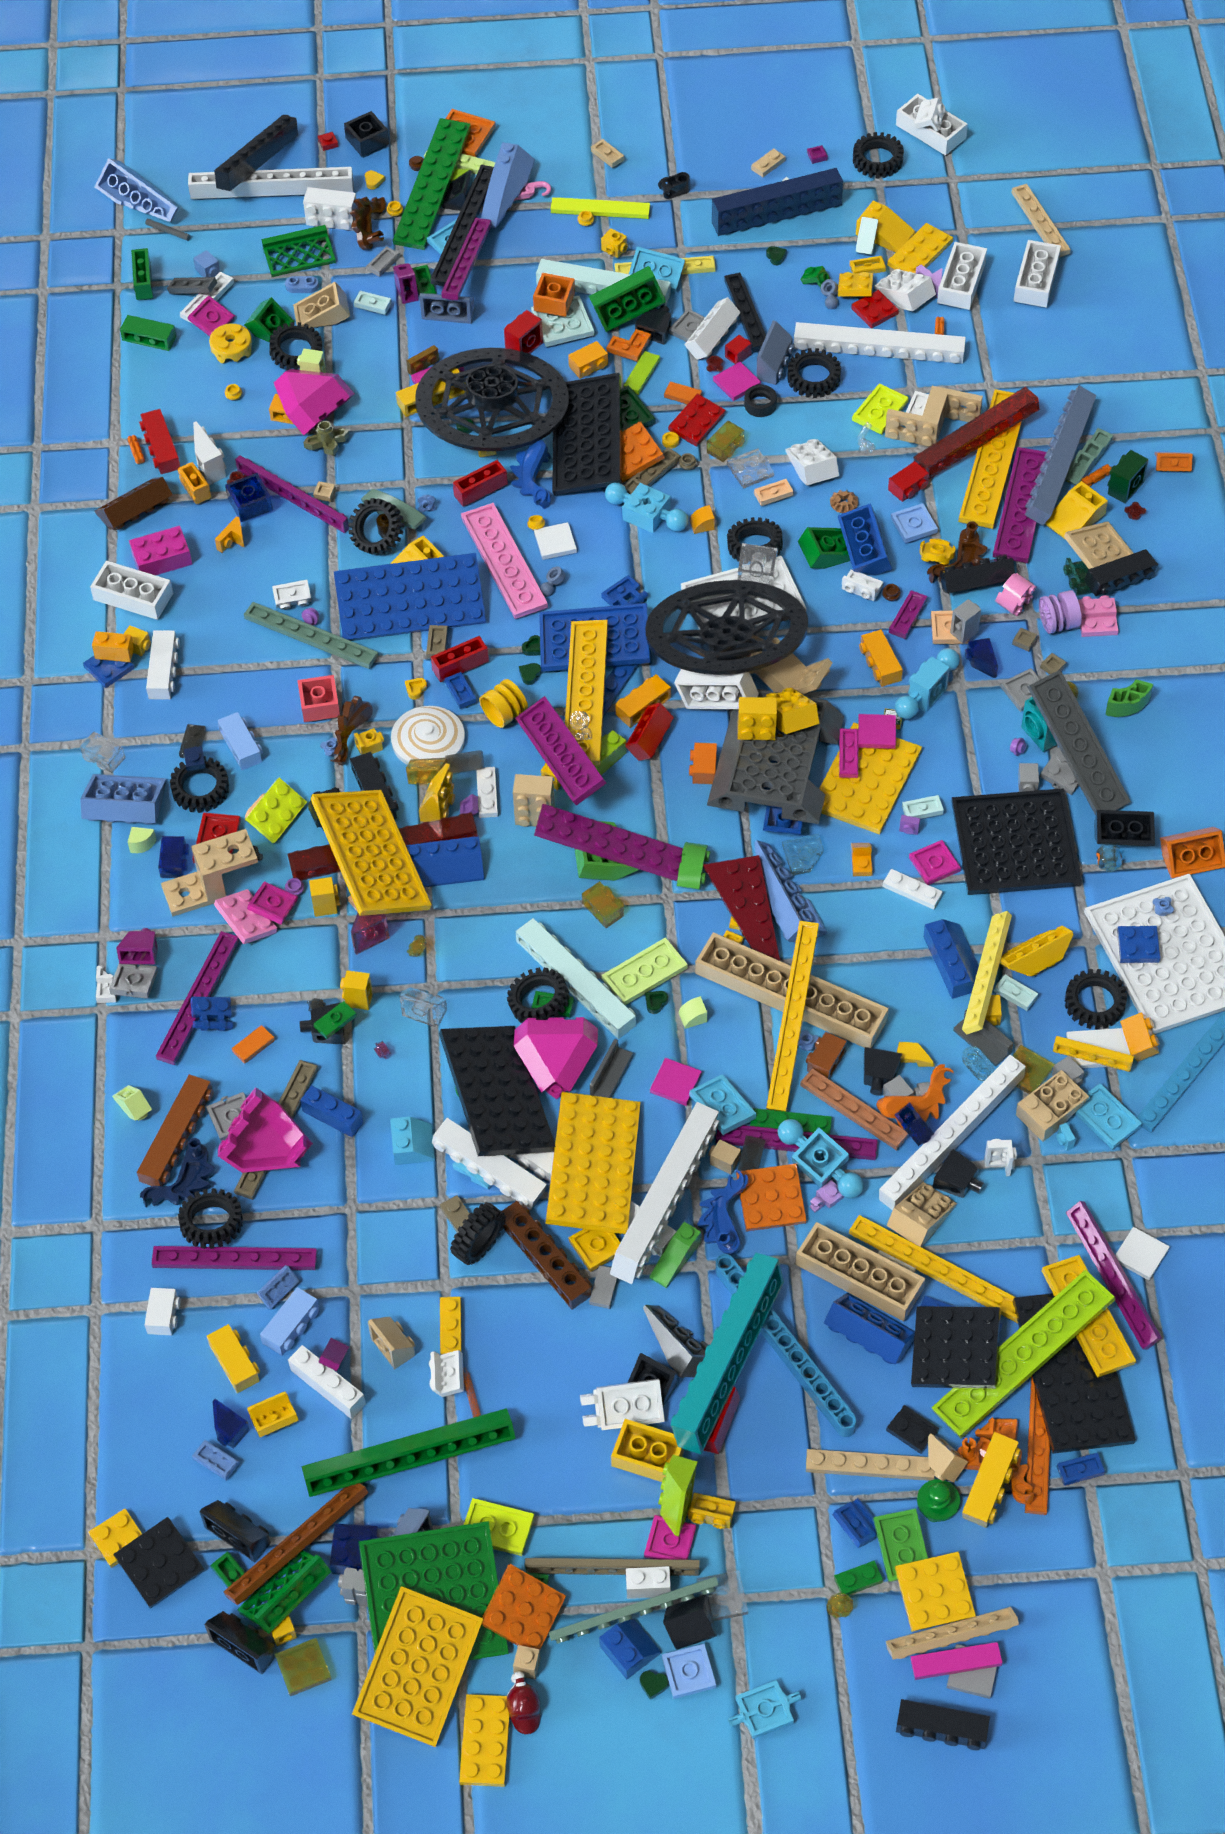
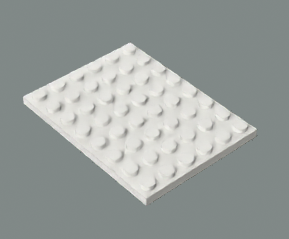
(1191, 947)

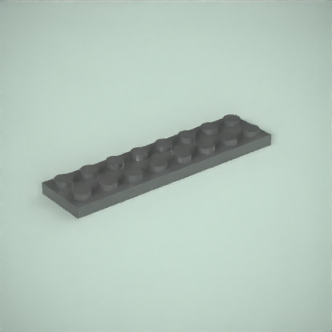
(1078, 743)

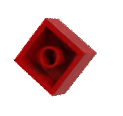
(524, 333)

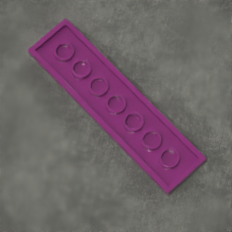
(1016, 529)
(560, 751)
(608, 842)

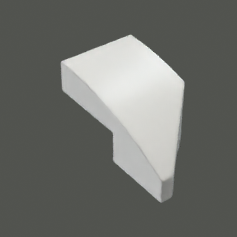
(103, 984)

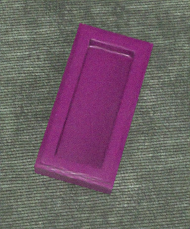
(333, 1354)

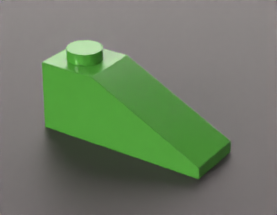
(676, 1254)

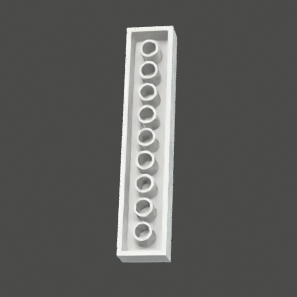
(665, 1193)

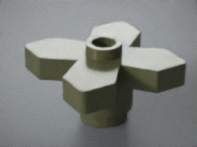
(326, 438)

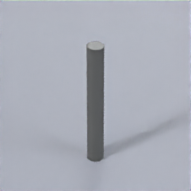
(167, 229)

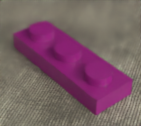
(908, 614)

